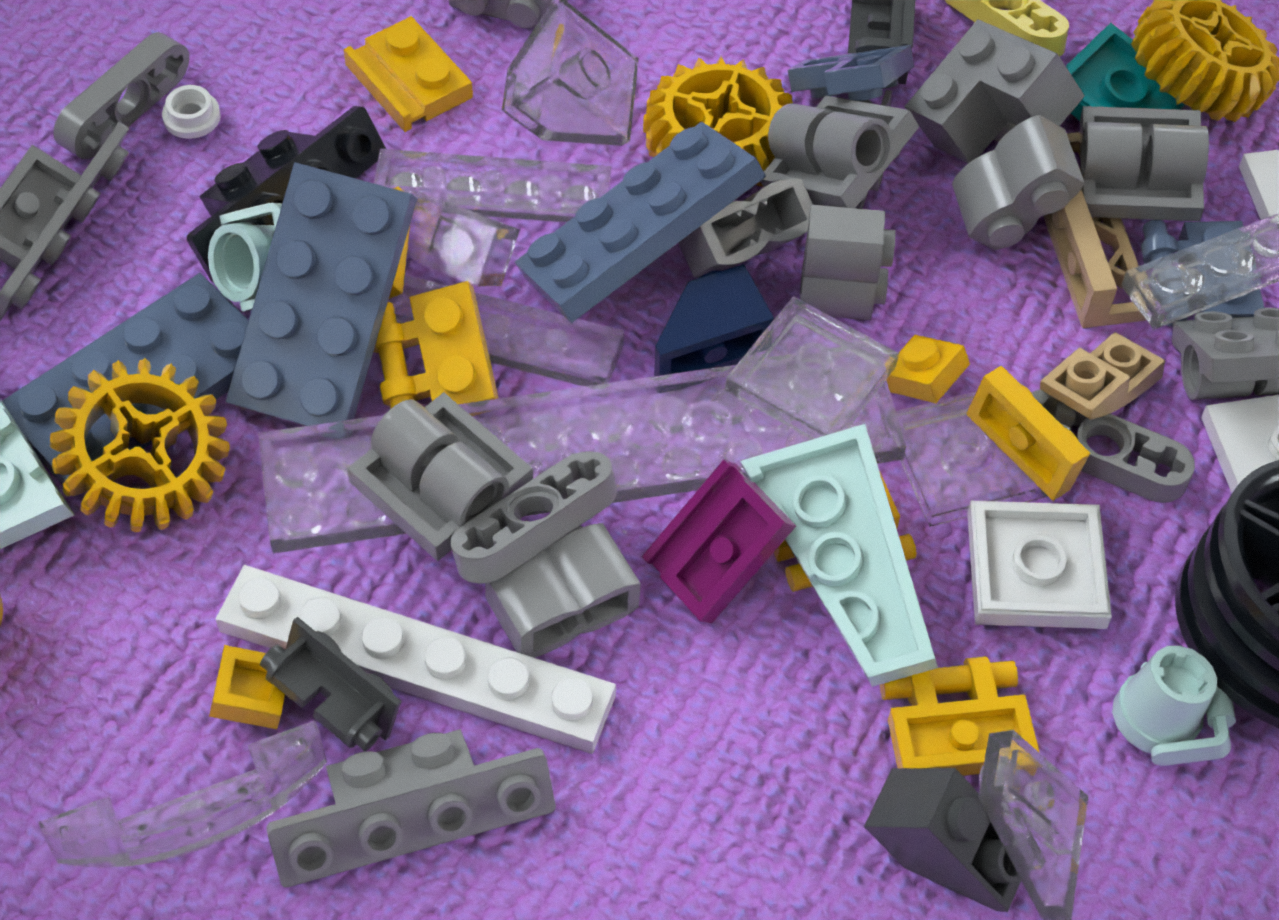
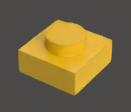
(927, 368)
(244, 692)

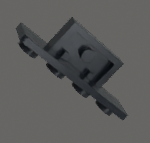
(343, 147)

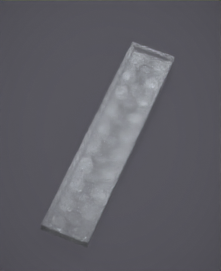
(655, 430)

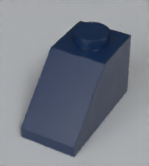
(712, 323)

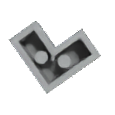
(987, 84)

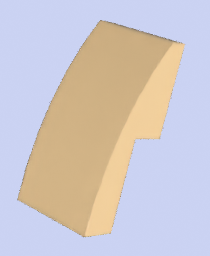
(1105, 377)

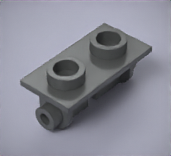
(357, 702)

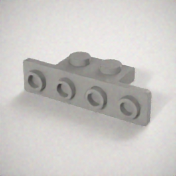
(38, 206)
(407, 803)

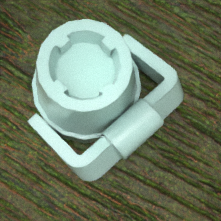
(240, 253)
(1166, 706)

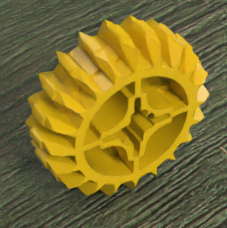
(1207, 56)
(723, 97)
(116, 401)

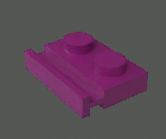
(718, 541)

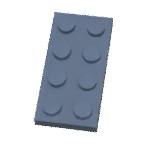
(638, 219)
(321, 297)
(186, 327)

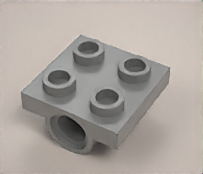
(836, 147)
(1143, 162)
(1229, 354)
(435, 470)

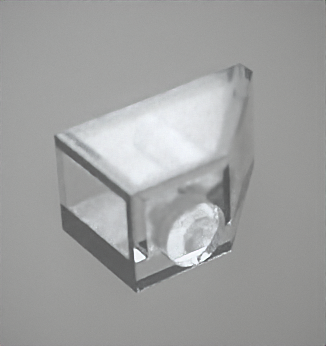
(460, 241)

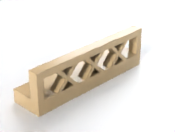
(1083, 261)

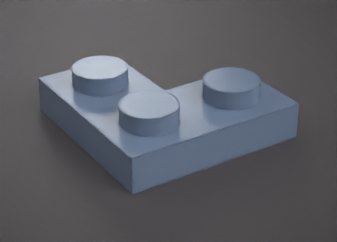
(857, 74)

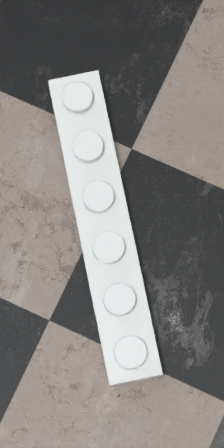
(426, 659)

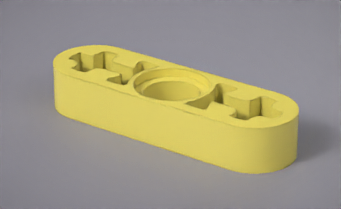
(1024, 18)

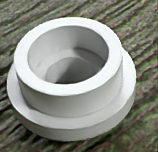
(190, 112)

